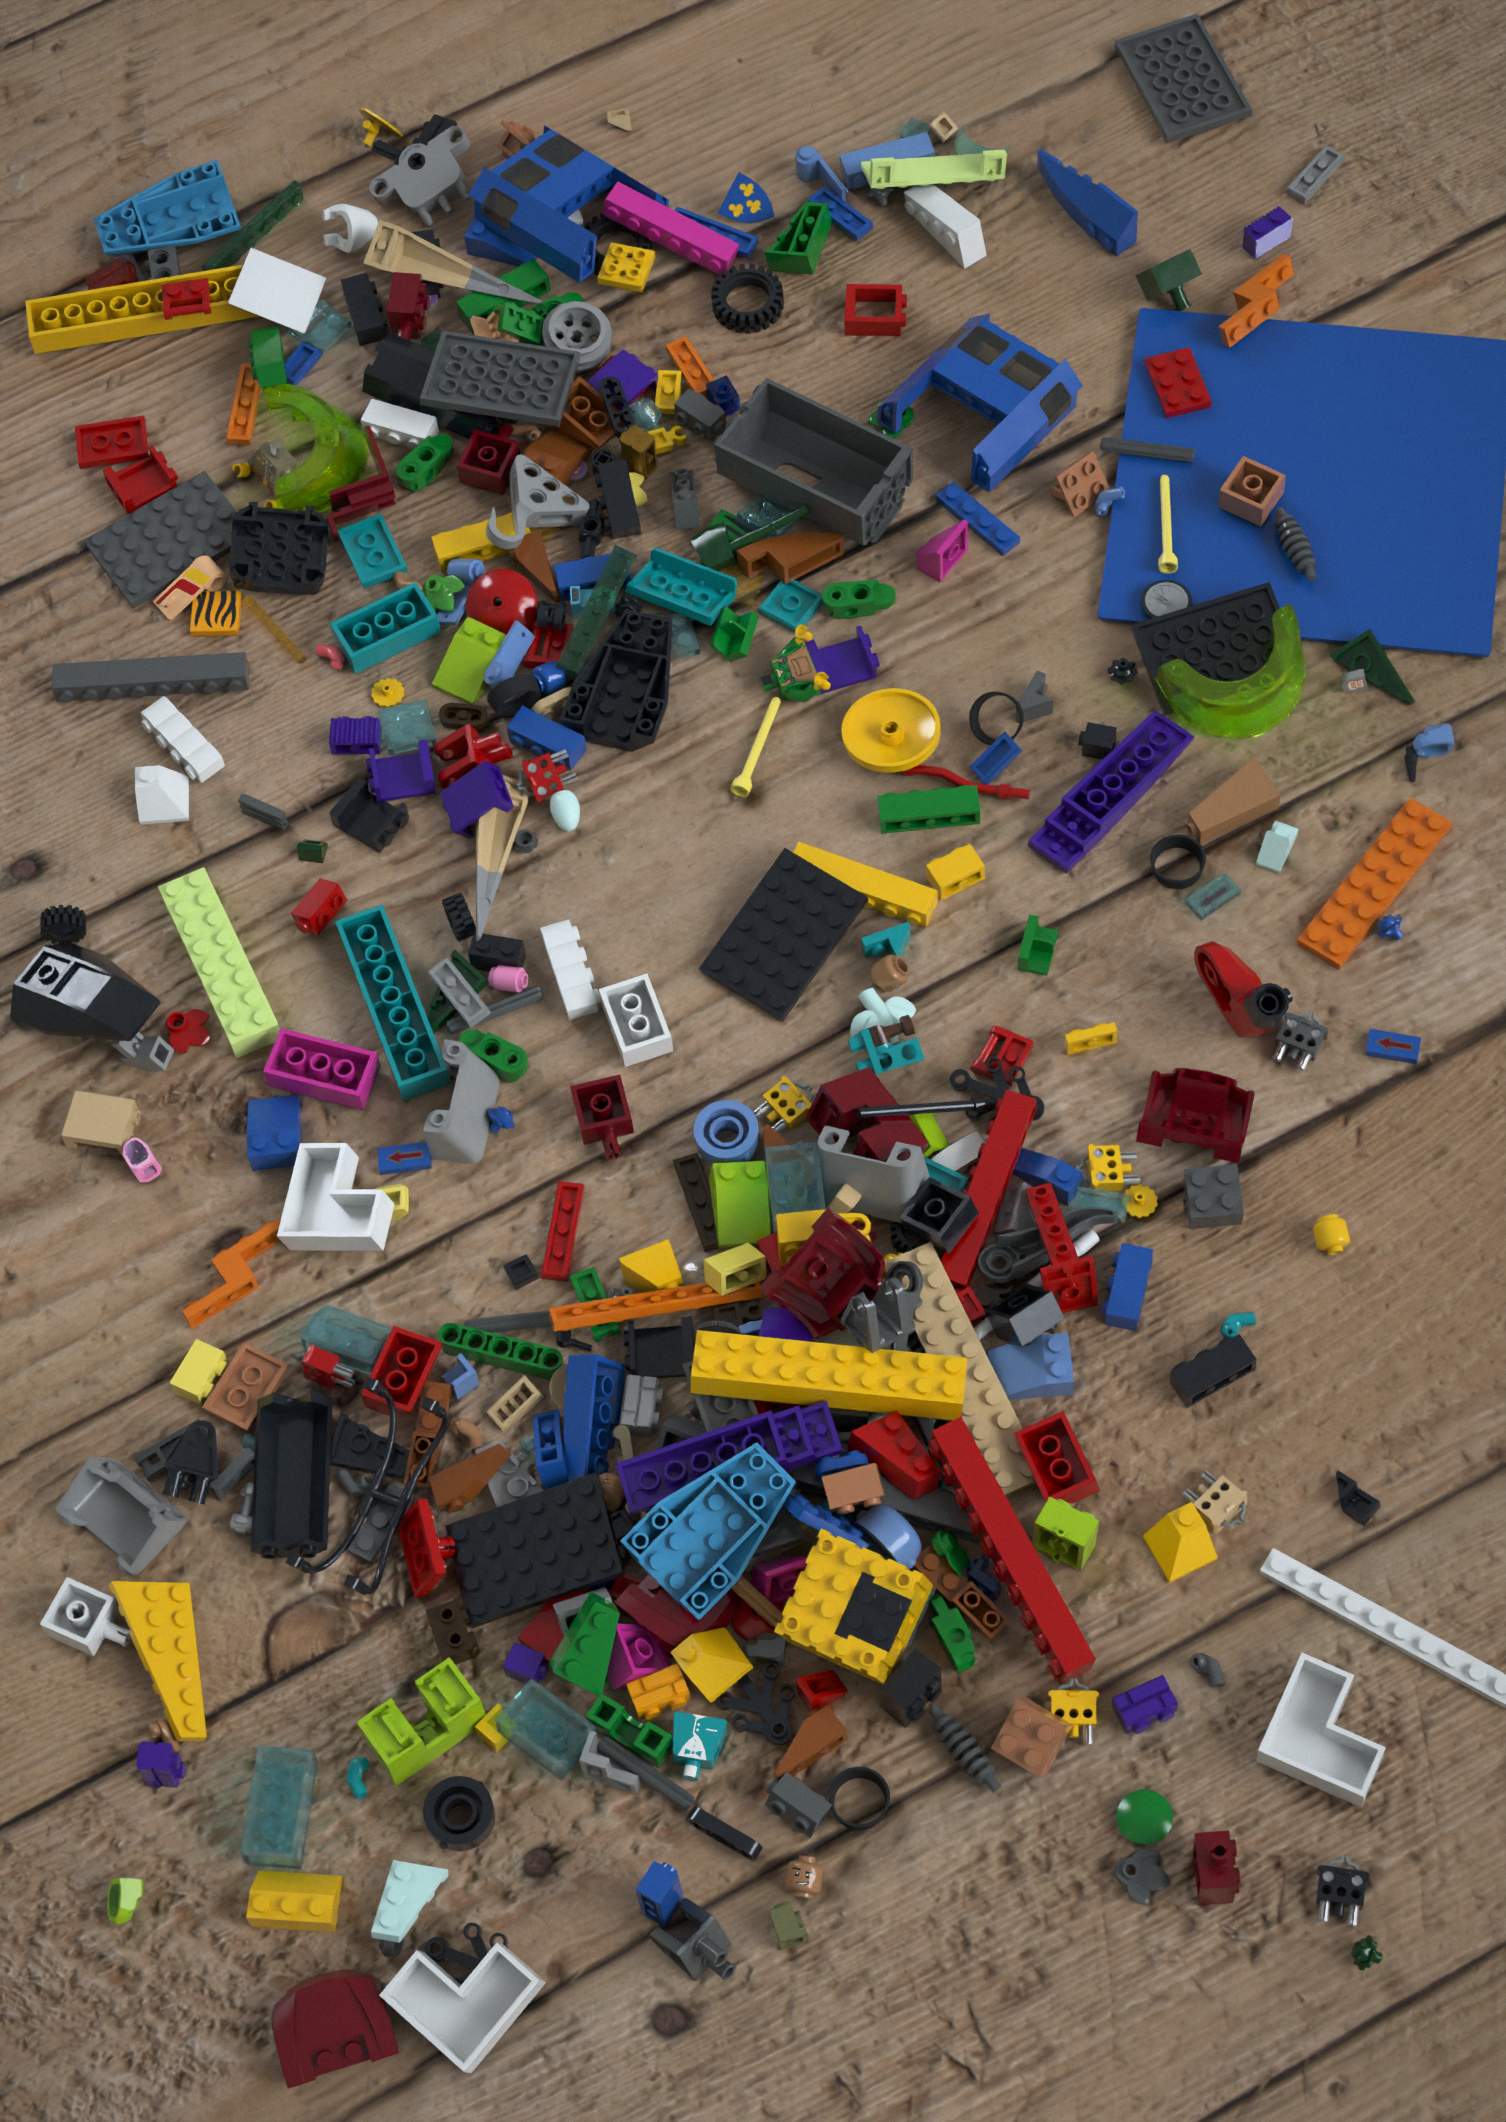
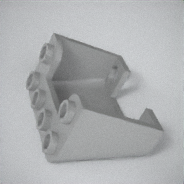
(883, 1185)

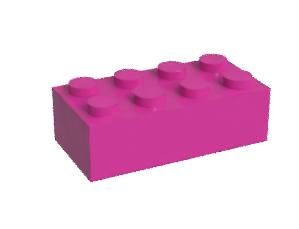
(322, 1069)

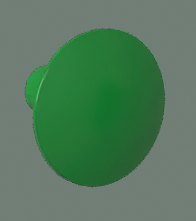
(1144, 1817)

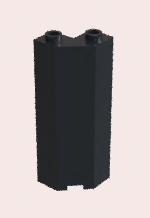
(400, 378)
(291, 1475)

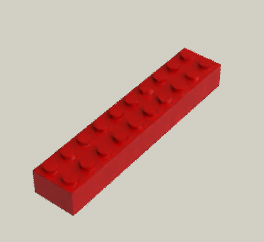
(1011, 1551)

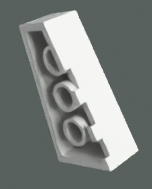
(947, 222)

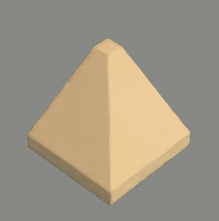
(620, 118)
(943, 127)

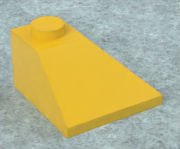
(651, 1268)
(1180, 1542)
(712, 1661)

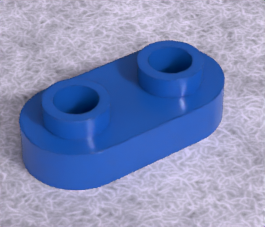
(831, 1465)

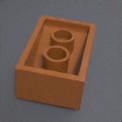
(586, 416)
(557, 455)

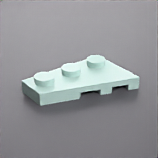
(403, 1898)

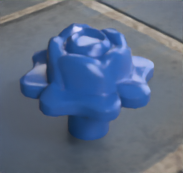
(1390, 926)
(500, 1119)

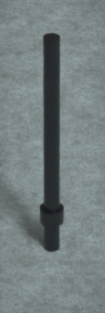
(975, 1105)

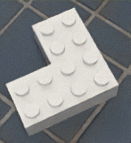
(325, 1210)
(1308, 1743)
(466, 2017)

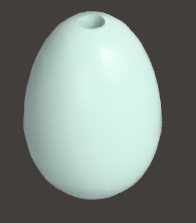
(565, 810)

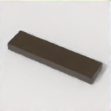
(698, 1198)

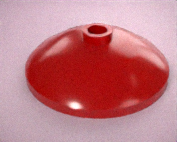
(517, 598)

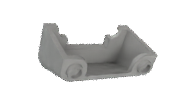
(463, 1129)
(121, 1512)

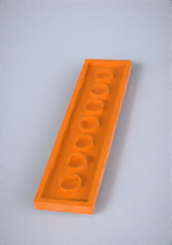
(1374, 883)

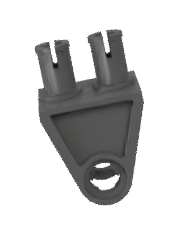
(880, 1320)
(703, 1949)

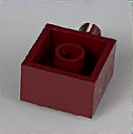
(407, 305)
(488, 459)
(602, 1113)
(1214, 1867)

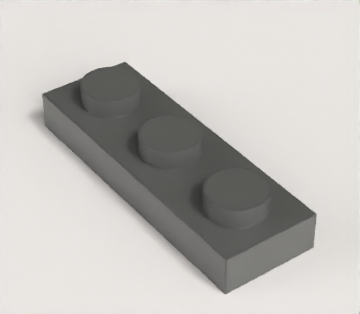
(372, 1535)

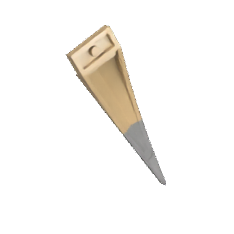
(404, 252)
(493, 844)

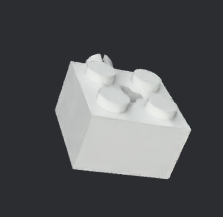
(95, 1619)

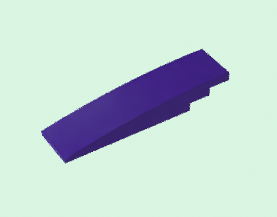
(1109, 791)
(789, 1437)

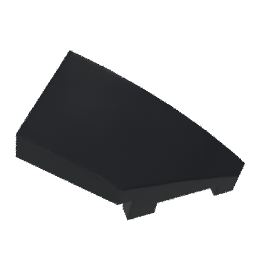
(1354, 1500)

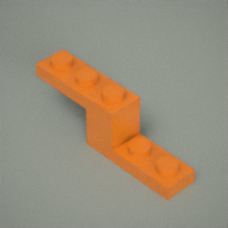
(1256, 300)
(235, 1274)

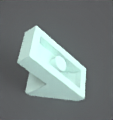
(1276, 846)

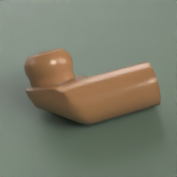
(529, 431)
(401, 581)
(471, 1431)
(161, 1729)

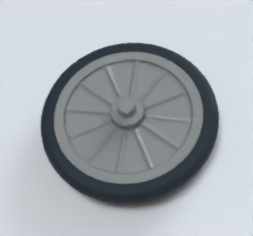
(1164, 597)

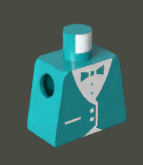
(697, 1742)

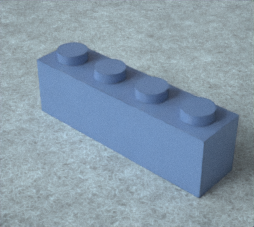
(909, 147)

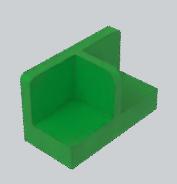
(733, 634)
(1036, 947)

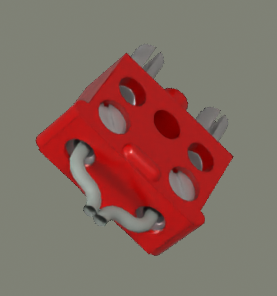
(536, 778)
(324, 1368)

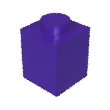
(525, 1664)

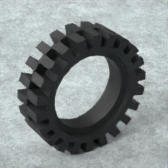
(605, 226)
(747, 320)

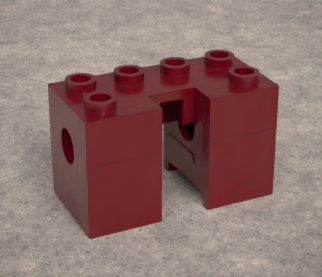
(837, 1107)

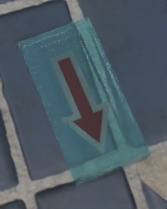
(1212, 896)

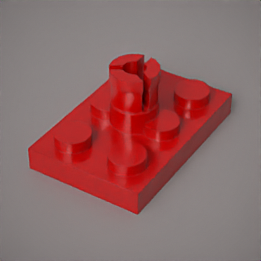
(423, 1548)

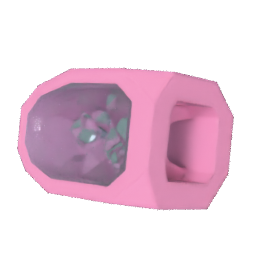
(141, 1160)

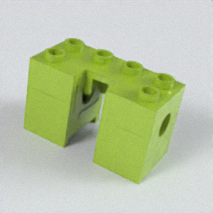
(450, 1718)

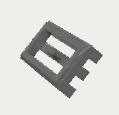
(263, 812)
(233, 1474)

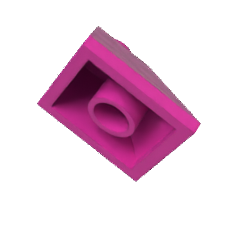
(943, 551)
(778, 1577)
(634, 1655)

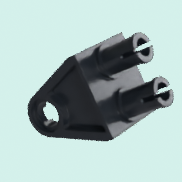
(194, 1458)

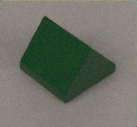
(312, 851)

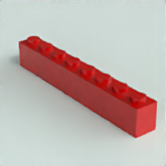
(990, 1182)

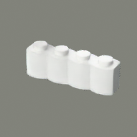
(182, 739)
(569, 970)

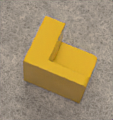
(487, 1729)

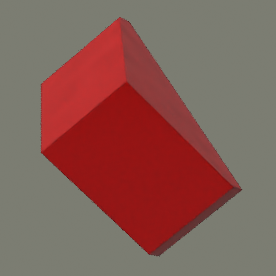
(820, 1689)

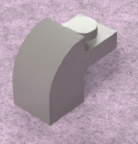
(145, 1053)

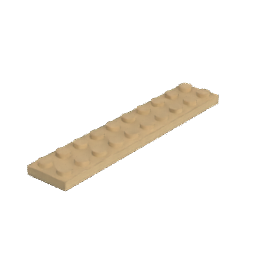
(947, 1331)

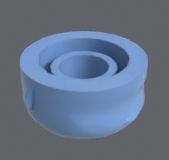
(721, 1117)
(889, 1534)

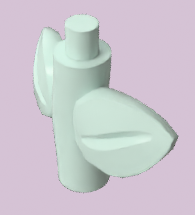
(880, 1013)

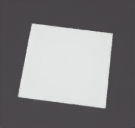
(277, 290)

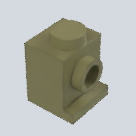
(788, 1925)

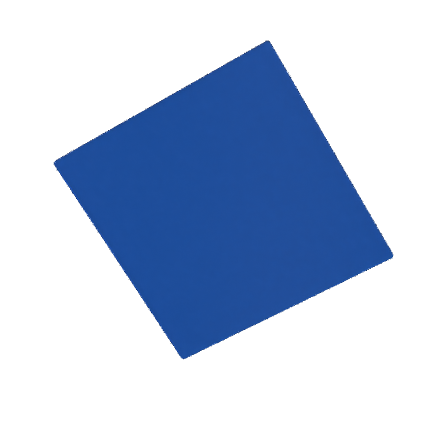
(1386, 470)

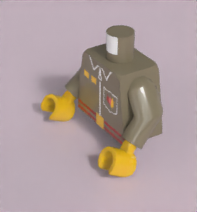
(268, 463)

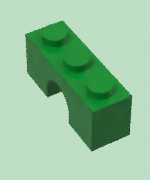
(642, 1740)

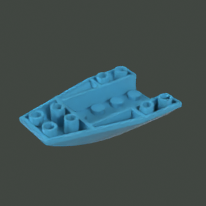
(171, 213)
(710, 1528)

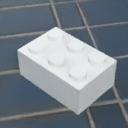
(636, 1020)

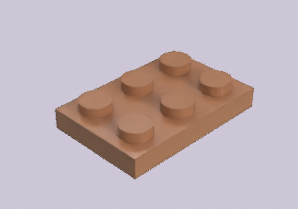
(245, 1380)

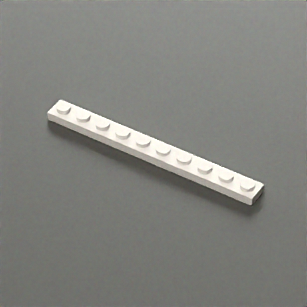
(1386, 1626)

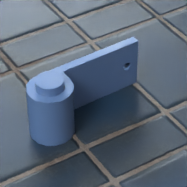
(812, 166)
(468, 572)
(509, 655)

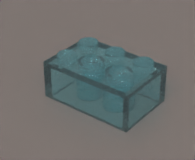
(544, 1729)

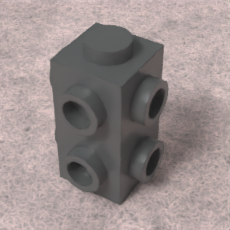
(700, 414)
(797, 1804)

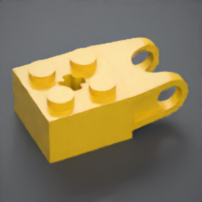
(796, 1228)

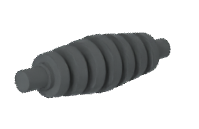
(1295, 544)
(965, 1749)

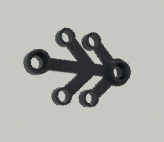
(992, 1092)
(760, 1705)
(462, 1958)

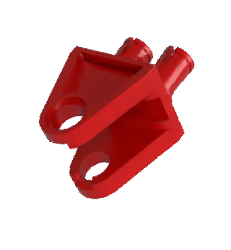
(471, 749)

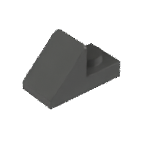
(1034, 701)

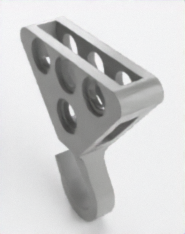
(530, 509)

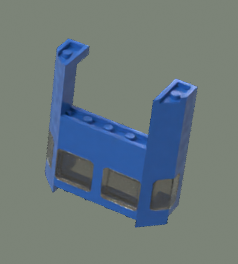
(539, 189)
(1000, 381)

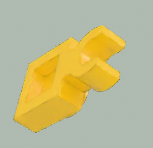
(665, 440)

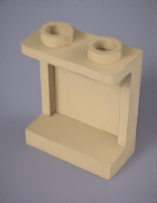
(100, 1121)

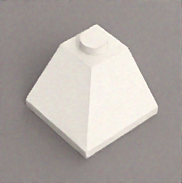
(161, 795)

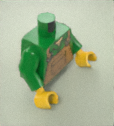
(795, 672)

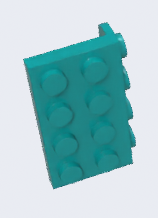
(683, 586)

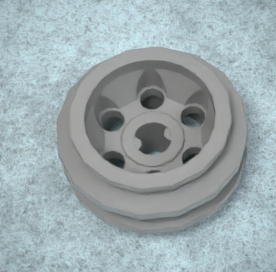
(579, 314)

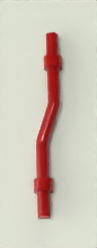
(1003, 791)

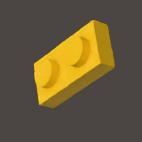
(668, 390)
(1091, 1038)

